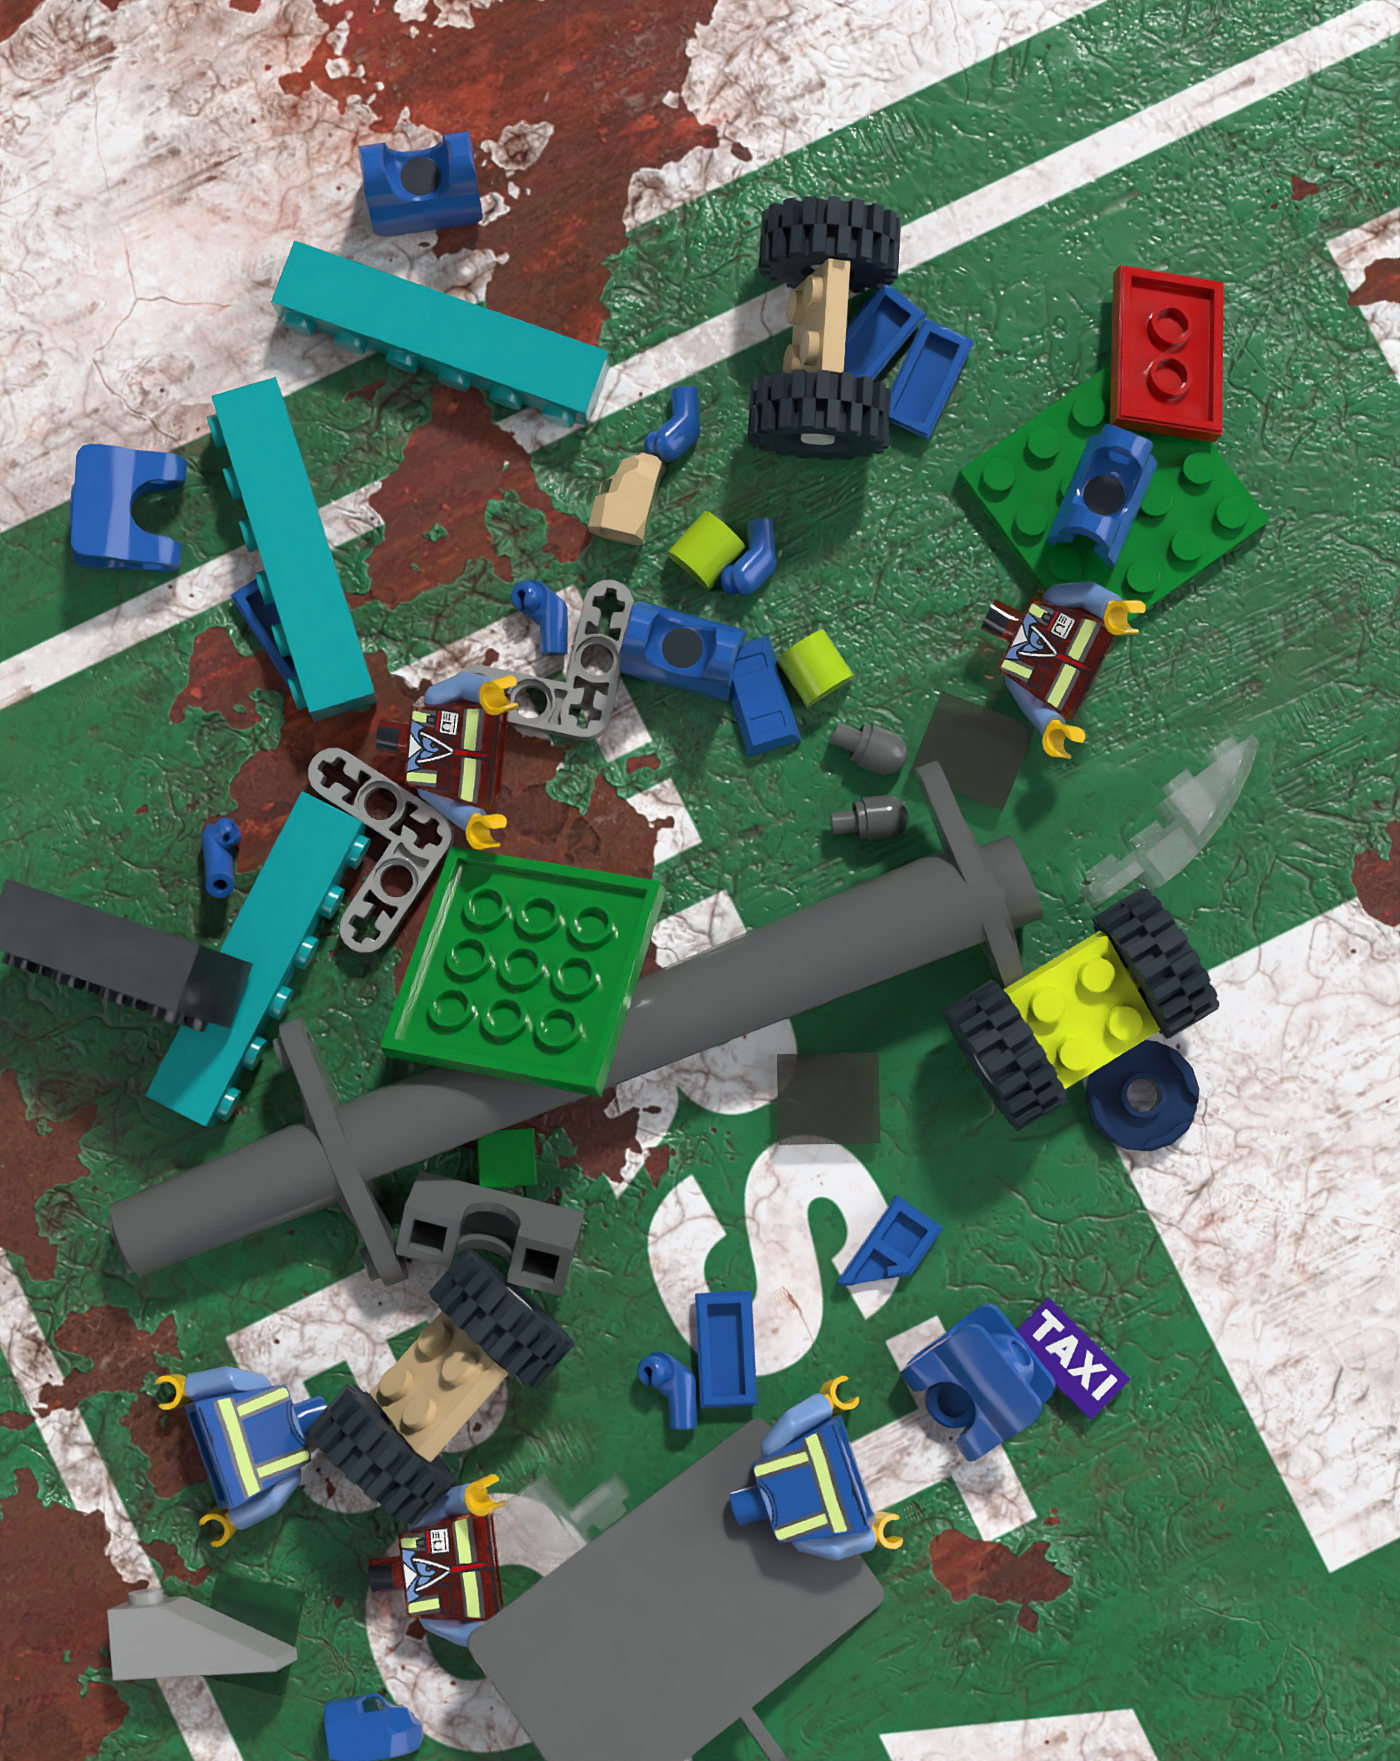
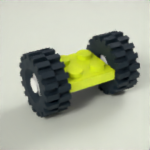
(1082, 1008)

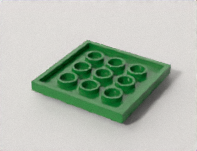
(1184, 524)
(524, 970)

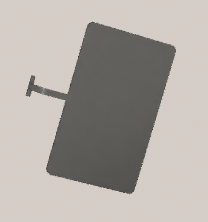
(669, 1623)

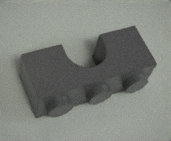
(456, 1215)

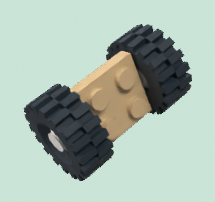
(823, 254)
(395, 1433)

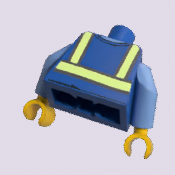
(246, 1440)
(813, 1483)

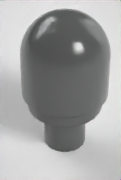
(871, 747)
(872, 819)

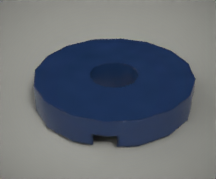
(1169, 1116)

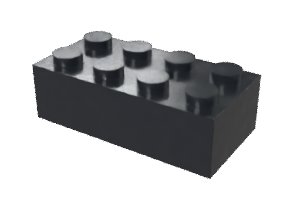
(119, 959)

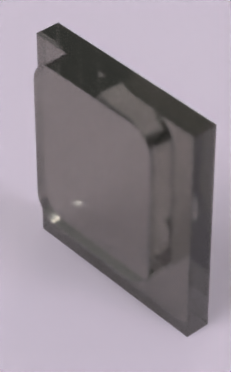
(975, 749)
(828, 1098)

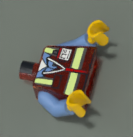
(1058, 652)
(457, 750)
(448, 1564)

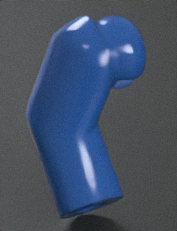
(681, 430)
(756, 564)
(547, 611)
(218, 856)
(675, 1383)

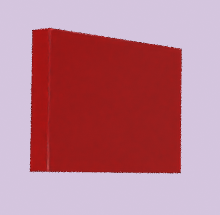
(1167, 354)

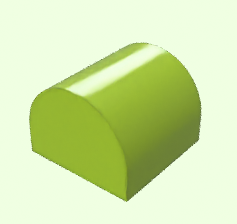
(706, 549)
(814, 667)

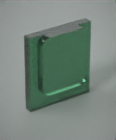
(264, 1607)

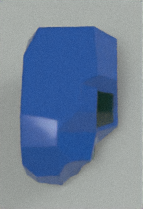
(370, 1729)

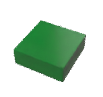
(507, 1158)

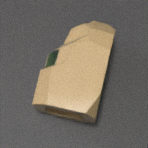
(627, 500)

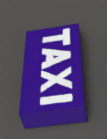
(1072, 1358)

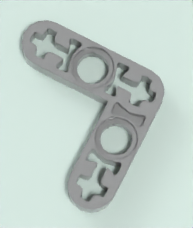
(562, 695)
(400, 852)

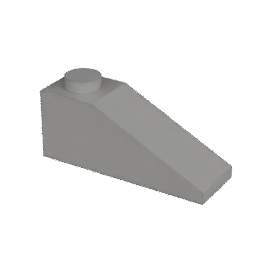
(186, 1638)

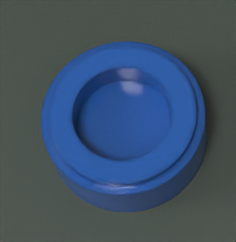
(950, 1405)

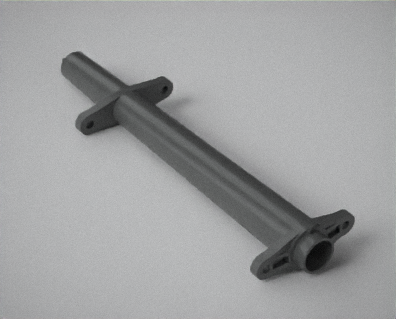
(732, 989)

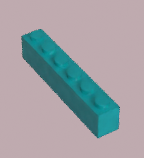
(440, 335)
(293, 549)
(275, 935)

